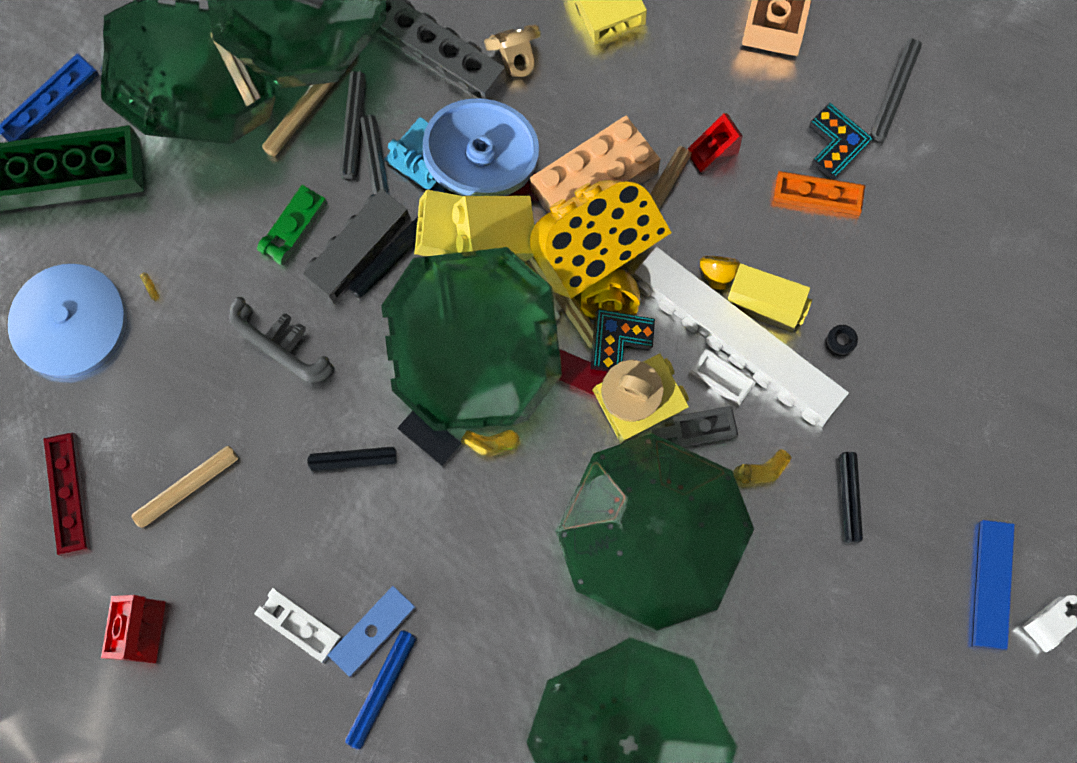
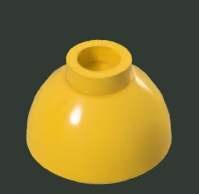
(719, 270)

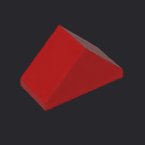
(716, 144)

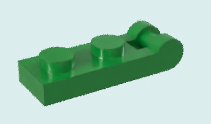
(292, 224)

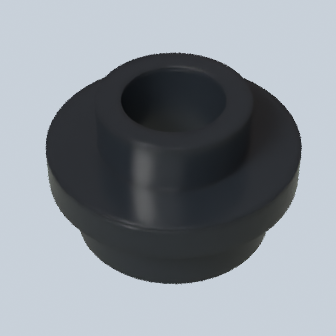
(845, 331)

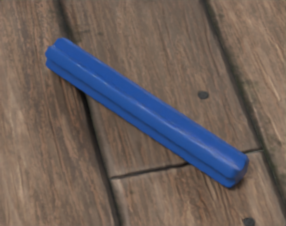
(380, 689)

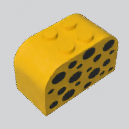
(595, 234)

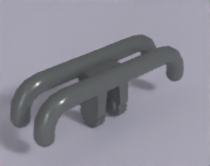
(313, 372)

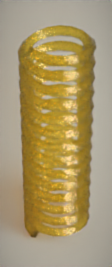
(150, 284)

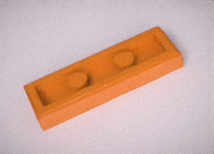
(819, 193)

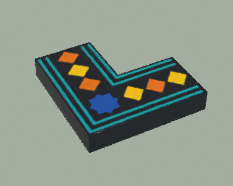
(844, 139)
(614, 332)

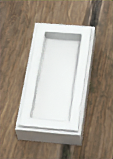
(722, 377)

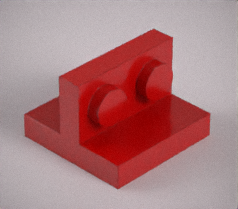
(133, 629)

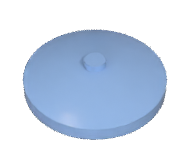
(480, 148)
(67, 321)

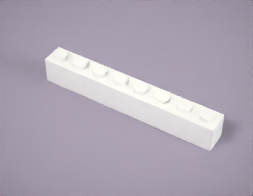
(739, 337)

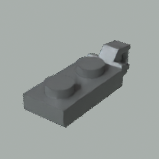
(699, 427)

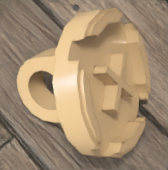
(513, 43)
(632, 390)

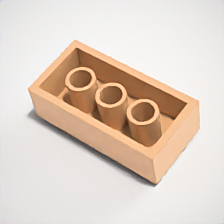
(776, 25)
(612, 154)

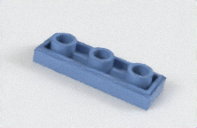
(357, 645)

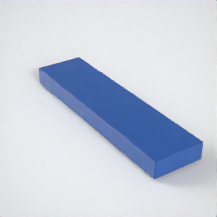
(48, 99)
(993, 585)

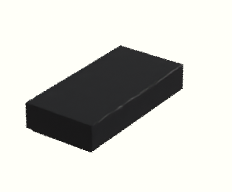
(437, 444)

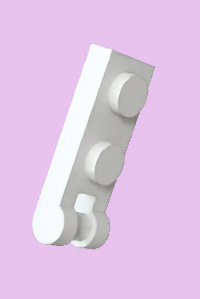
(299, 626)

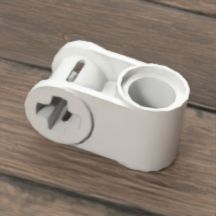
(1051, 624)

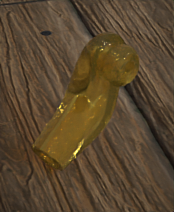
(491, 445)
(763, 472)

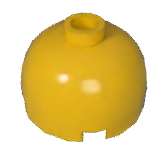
(612, 293)

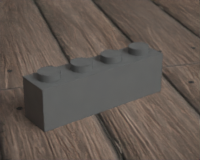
(357, 245)

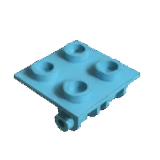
(407, 155)

